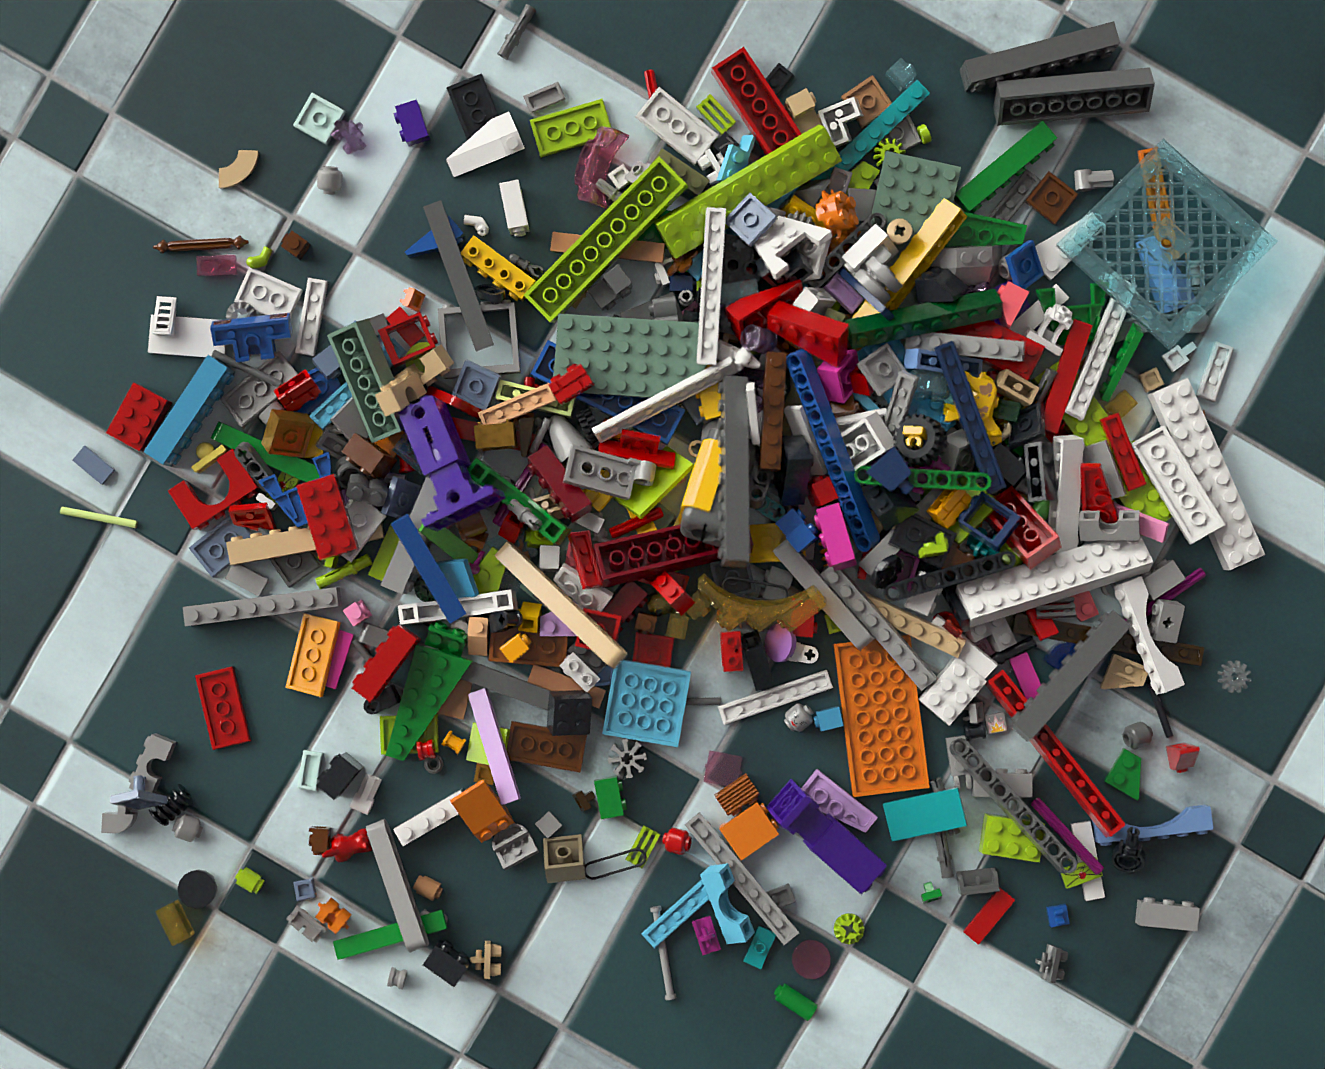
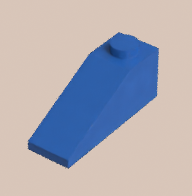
(428, 244)

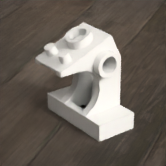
(1045, 336)

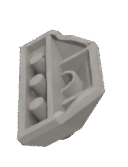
(970, 263)

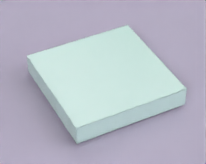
(318, 118)

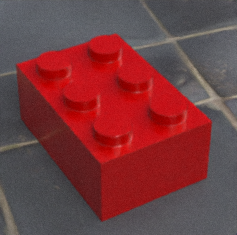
(139, 417)

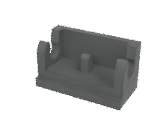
(977, 881)

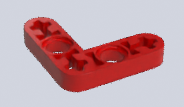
(454, 402)

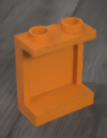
(749, 830)

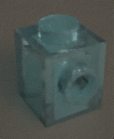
(901, 74)

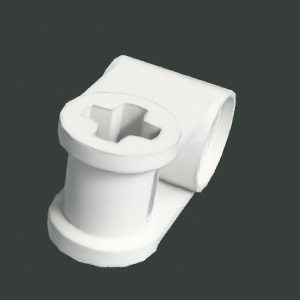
(799, 654)

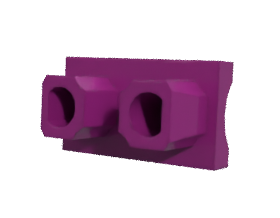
(706, 935)

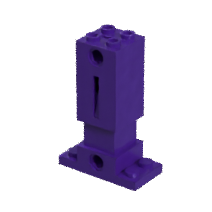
(445, 463)
(826, 837)

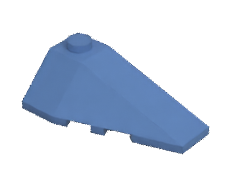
(1167, 296)

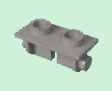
(313, 929)

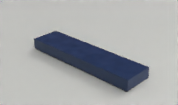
(866, 294)

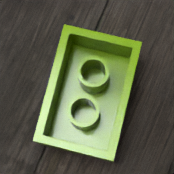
(1005, 839)

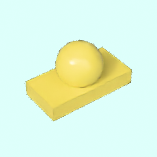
(207, 456)

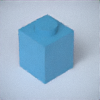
(828, 718)

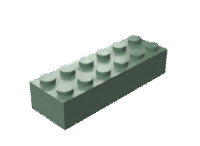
(365, 374)

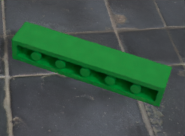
(1004, 167)

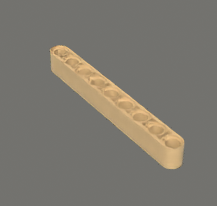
(561, 604)

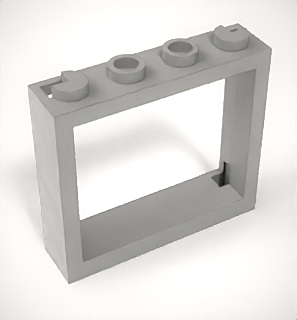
(486, 306)

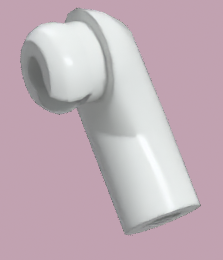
(479, 224)

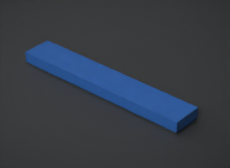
(428, 568)

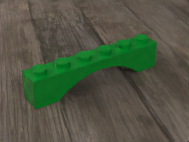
(551, 526)

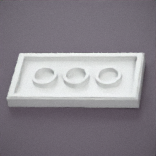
(676, 126)
(190, 338)

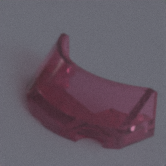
(595, 163)

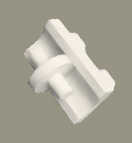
(709, 160)

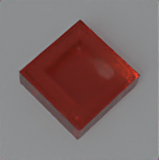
(952, 626)

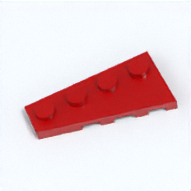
(1096, 492)

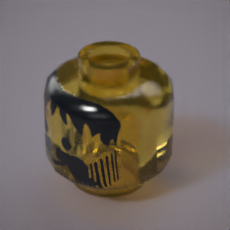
(659, 604)

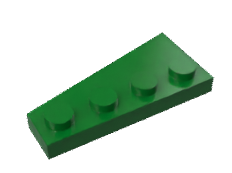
(1122, 359)

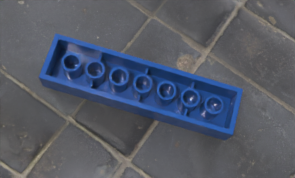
(661, 424)

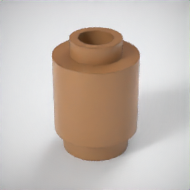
(428, 887)

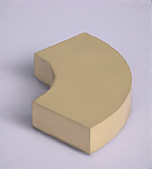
(239, 169)

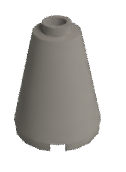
(563, 437)

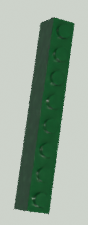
(924, 319)

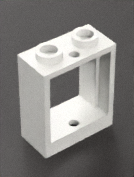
(514, 208)
(873, 243)

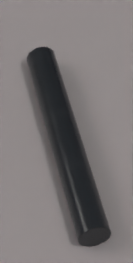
(1161, 712)

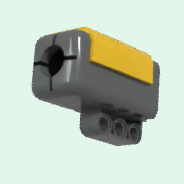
(701, 504)

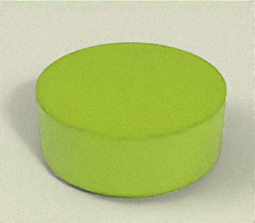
(924, 134)

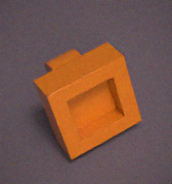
(413, 299)

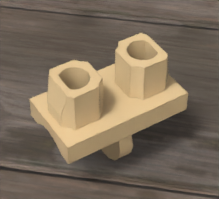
(490, 969)

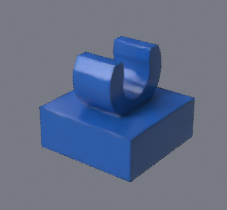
(1057, 915)

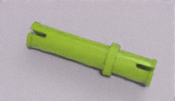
(344, 571)

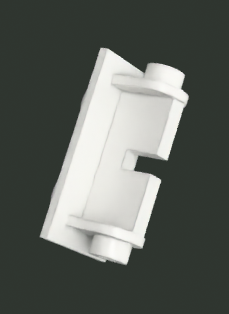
(579, 671)

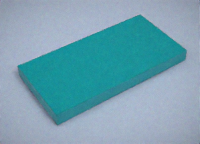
(925, 814)

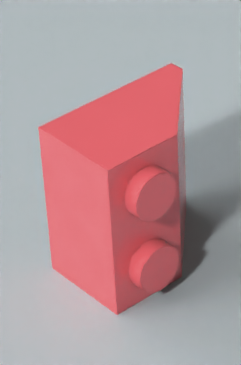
(1012, 299)

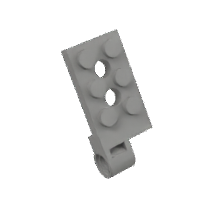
(622, 472)

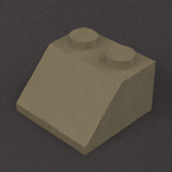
(564, 858)

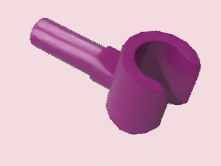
(475, 567)

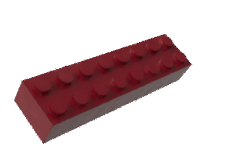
(651, 555)

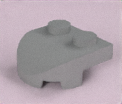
(513, 845)

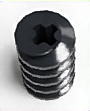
(173, 807)

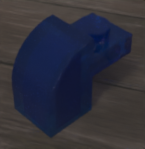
(1058, 653)

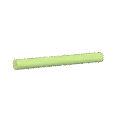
(98, 517)

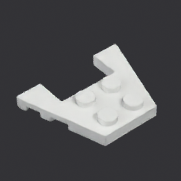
(782, 237)

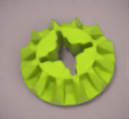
(846, 920)

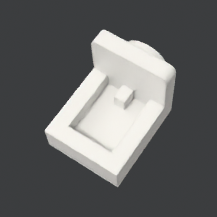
(660, 275)

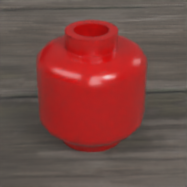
(677, 841)

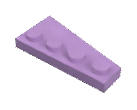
(838, 802)

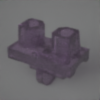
(352, 133)

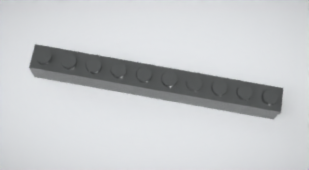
(735, 472)

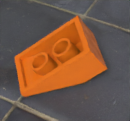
(482, 811)

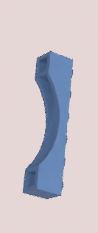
(1191, 819)

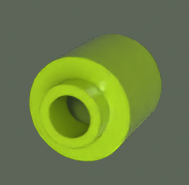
(249, 880)

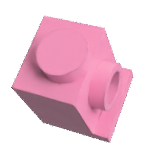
(357, 612)

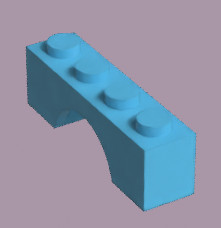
(734, 925)

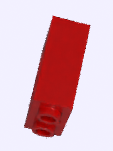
(384, 334)
(730, 659)

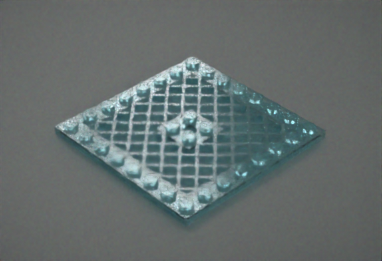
(1218, 204)

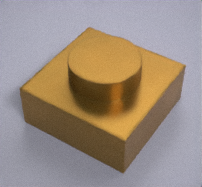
(483, 772)

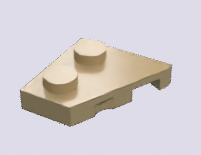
(1123, 673)

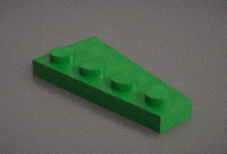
(985, 230)

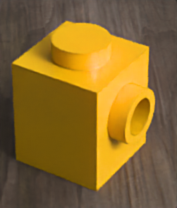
(530, 617)

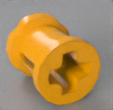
(454, 742)

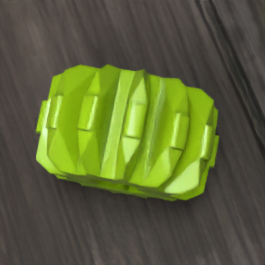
(881, 151)

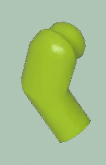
(260, 260)

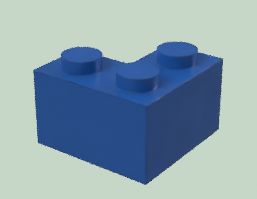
(797, 530)

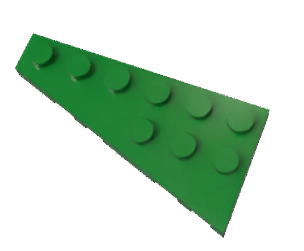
(427, 687)

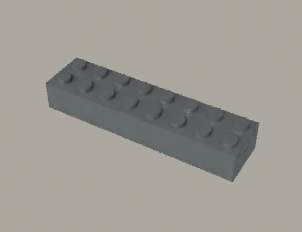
(1040, 57)
(1073, 96)

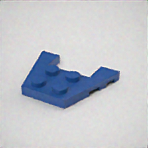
(290, 500)

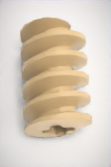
(906, 234)

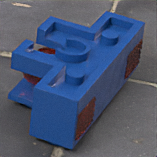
(252, 334)

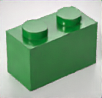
(609, 797)

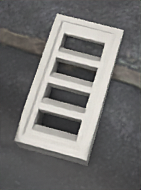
(156, 330)

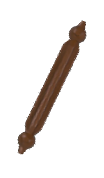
(201, 244)

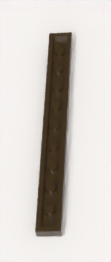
(1074, 633)

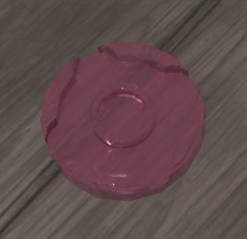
(811, 959)

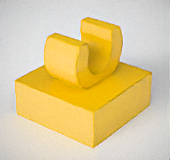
(915, 433)

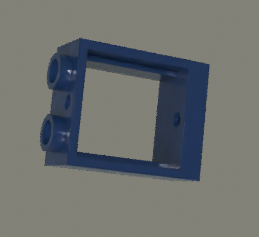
(1003, 535)

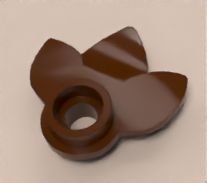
(682, 263)

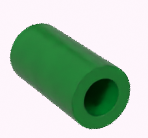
(795, 1001)

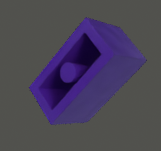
(412, 123)

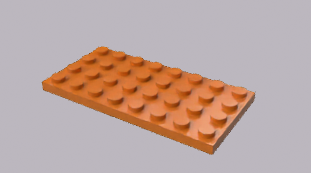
(880, 721)

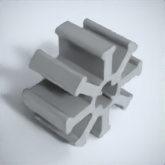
(632, 761)

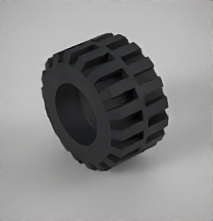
(934, 443)

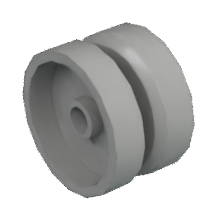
(878, 280)

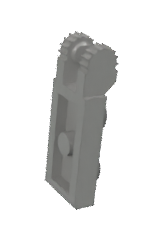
(955, 767)

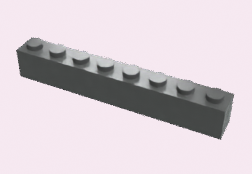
(1070, 675)

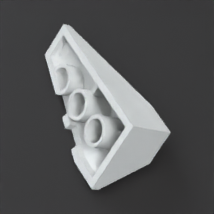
(490, 143)

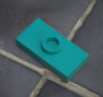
(759, 947)

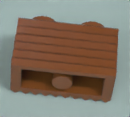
(737, 795)

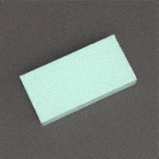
(310, 770)

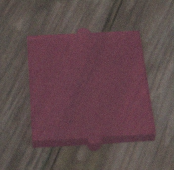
(722, 768)

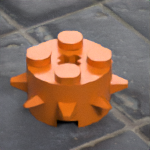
(837, 212)

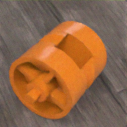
(333, 915)

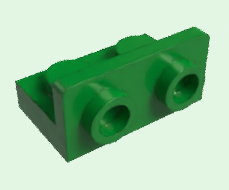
(446, 638)

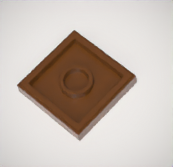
(1051, 198)

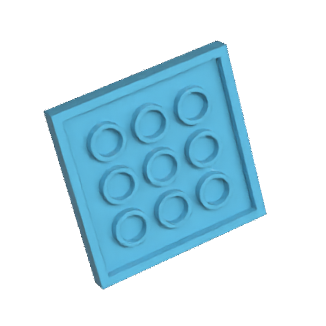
(646, 703)

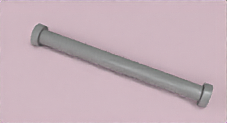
(664, 960)

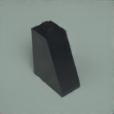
(757, 660)

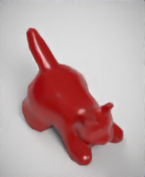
(346, 846)

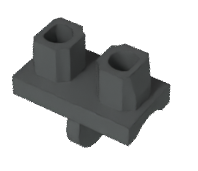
(1050, 962)

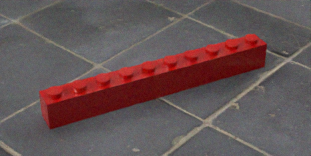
(1059, 759)

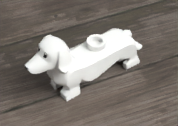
(740, 357)

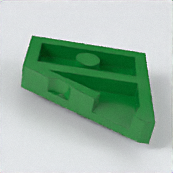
(1126, 774)

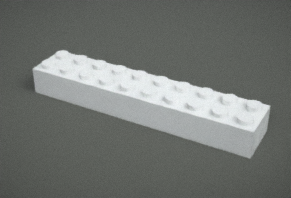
(1185, 421)
(1052, 579)

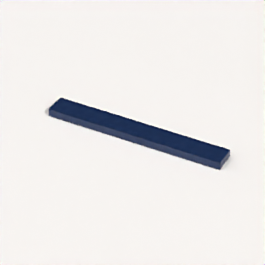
(969, 415)

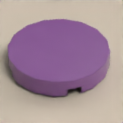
(779, 643)

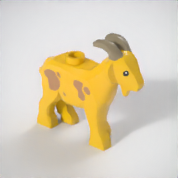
(984, 393)

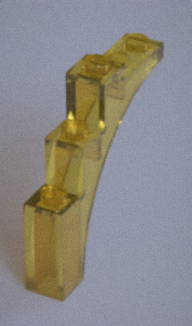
(761, 613)

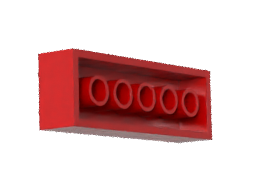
(755, 101)
(990, 329)

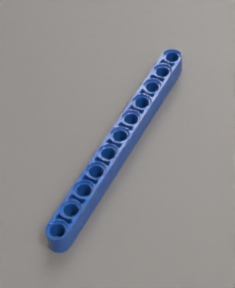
(829, 439)

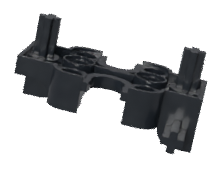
(735, 249)

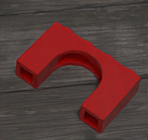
(199, 513)

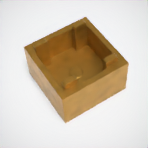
(287, 433)
(495, 436)

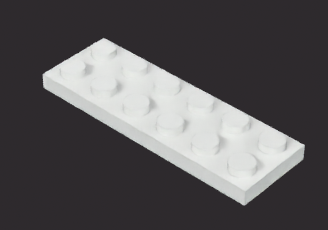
(1177, 484)

